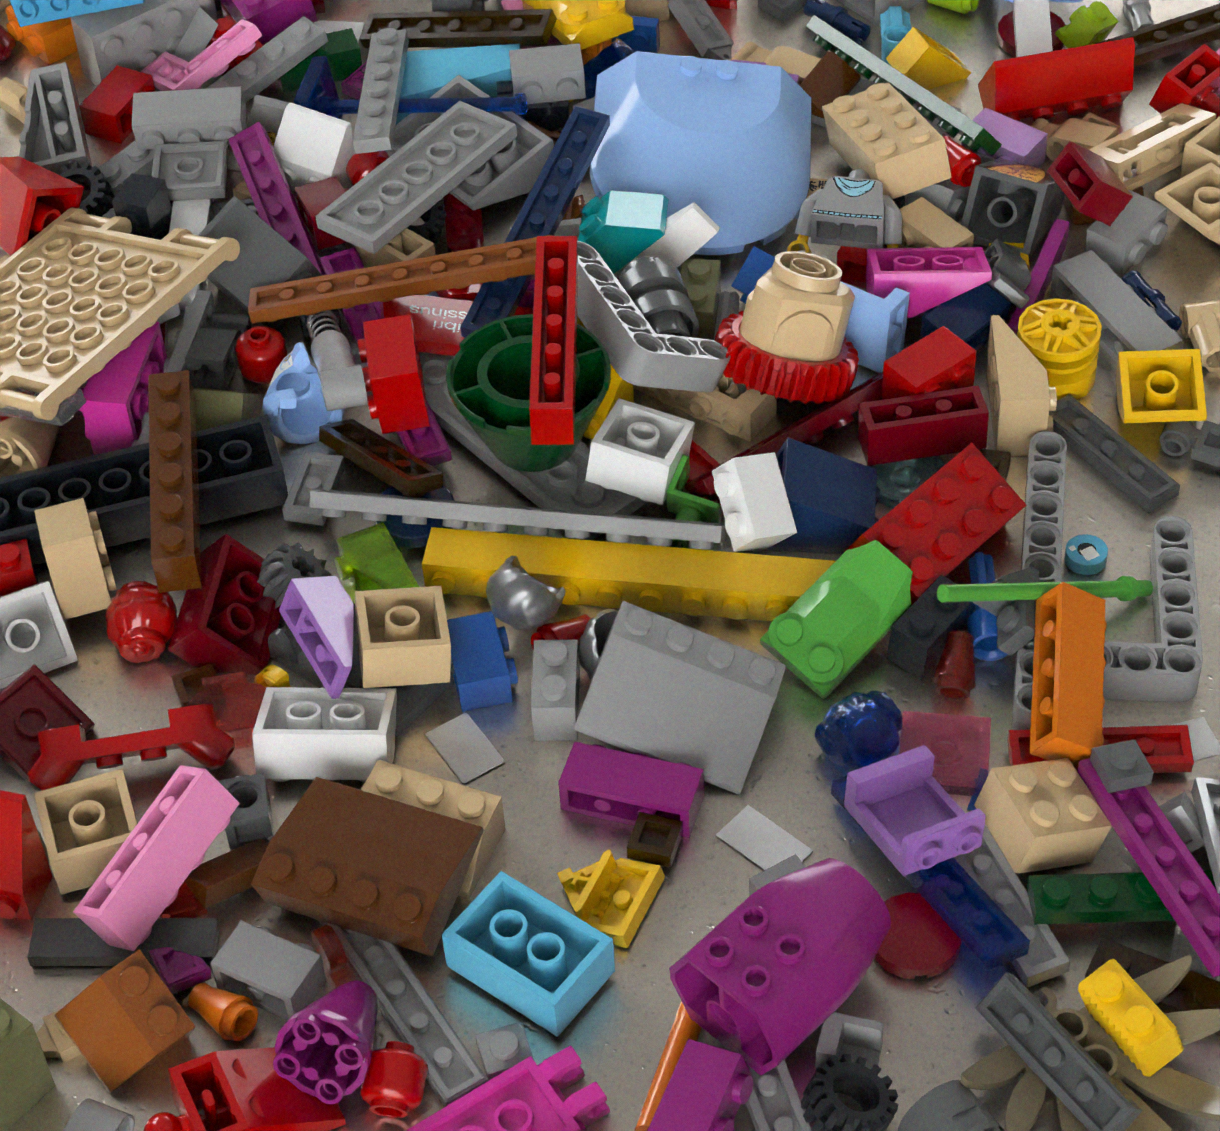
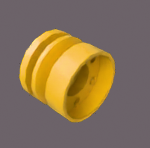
(1065, 342)

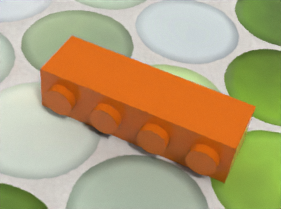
(1068, 674)

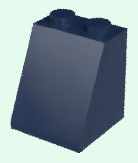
(828, 498)

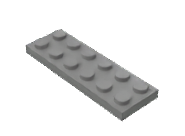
(416, 177)

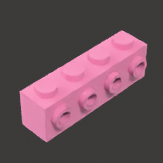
(157, 858)

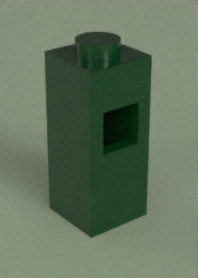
(342, 55)

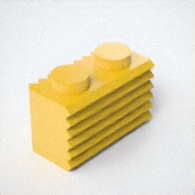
(1130, 1018)

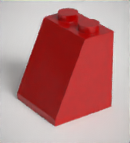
(31, 200)

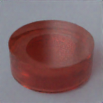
(329, 947)

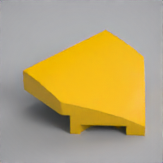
(613, 894)

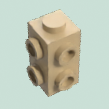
(931, 228)

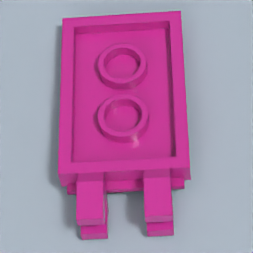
(525, 1100)

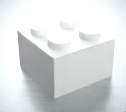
(638, 451)

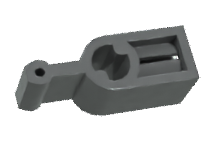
(1009, 273)
(213, 353)

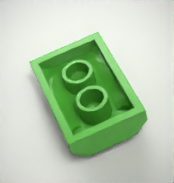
(841, 617)

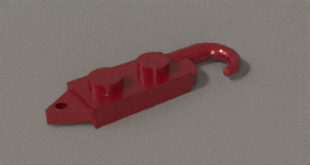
(462, 225)

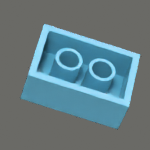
(529, 953)

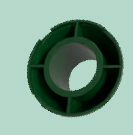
(492, 390)

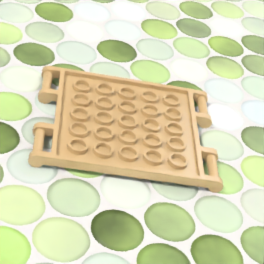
(85, 296)

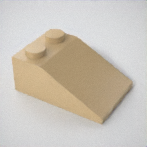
(1016, 391)

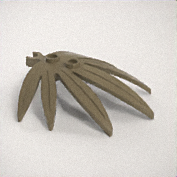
(1166, 1086)

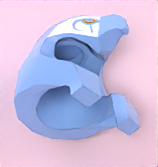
(296, 400)

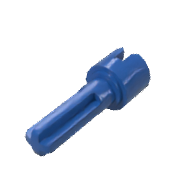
(982, 623)

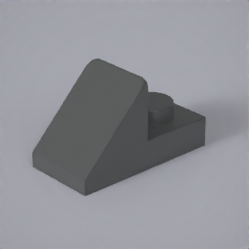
(1014, 617)

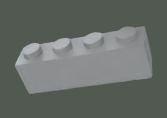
(1124, 316)

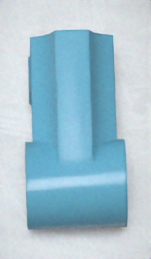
(893, 28)

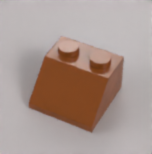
(125, 1021)

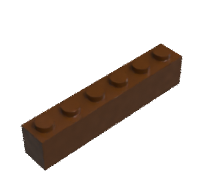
(174, 482)

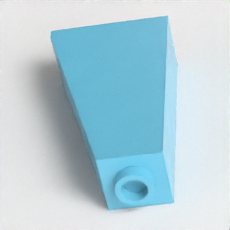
(432, 69)

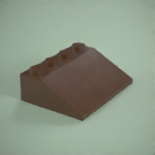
(368, 864)

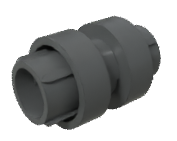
(660, 296)

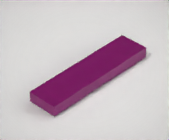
(1042, 272)

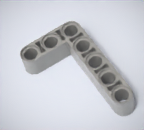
(631, 342)
(1172, 664)

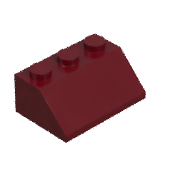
(228, 616)

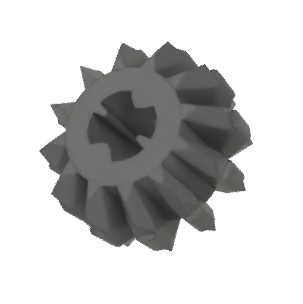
(286, 564)

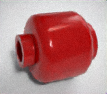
(260, 353)
(394, 1080)

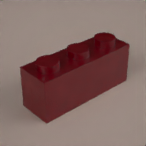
(922, 425)

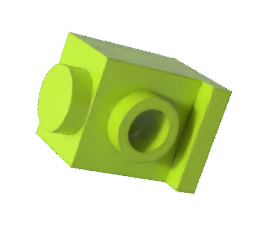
(1087, 25)

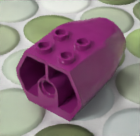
(783, 961)

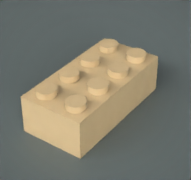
(887, 140)

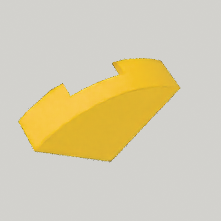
(272, 677)

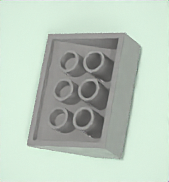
(505, 174)
(680, 696)

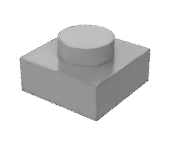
(502, 1048)

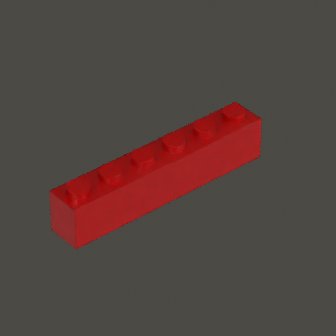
(554, 341)

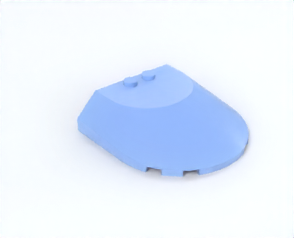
(707, 136)

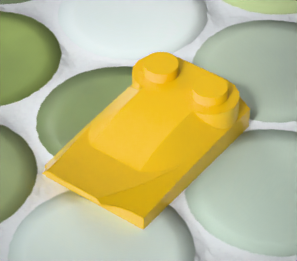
(586, 20)

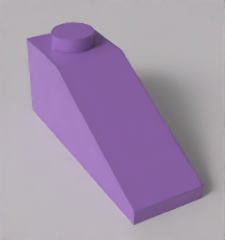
(322, 623)

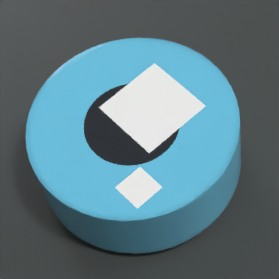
(1086, 554)

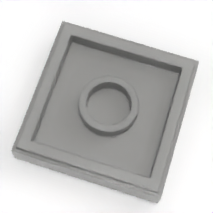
(192, 169)

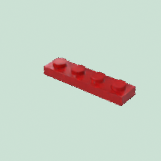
(1163, 746)

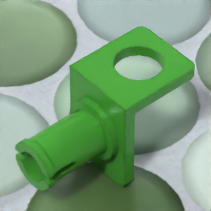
(686, 505)

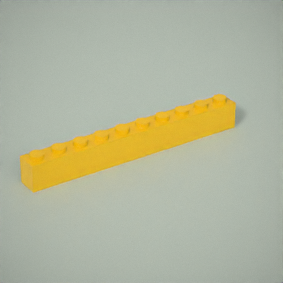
(614, 572)

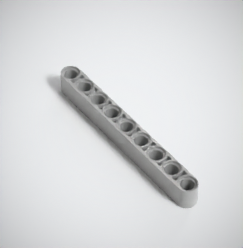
(1040, 546)

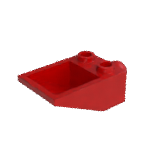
(241, 1094)

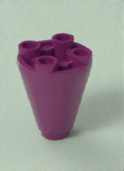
(329, 1043)

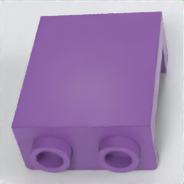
(911, 812)

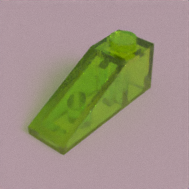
(372, 561)

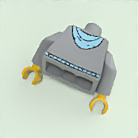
(849, 214)

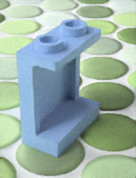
(877, 326)

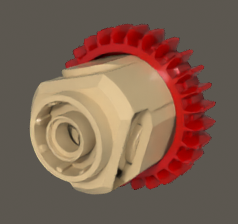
(793, 332)

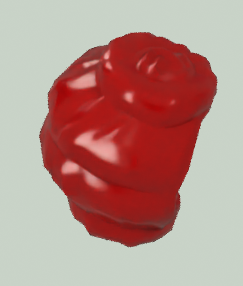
(140, 621)

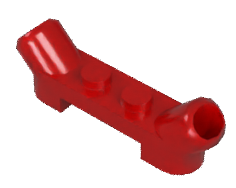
(190, 729)

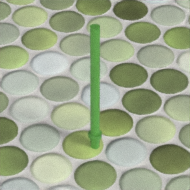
(1124, 588)

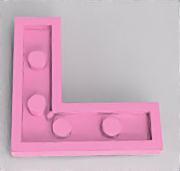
(177, 74)

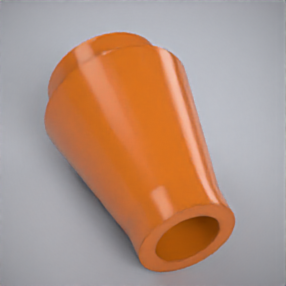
(224, 1011)

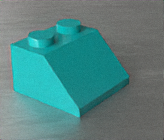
(623, 225)

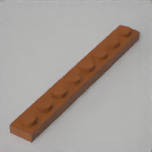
(392, 281)

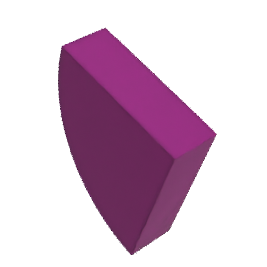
(179, 969)

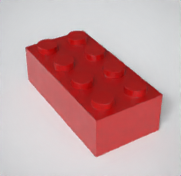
(946, 518)

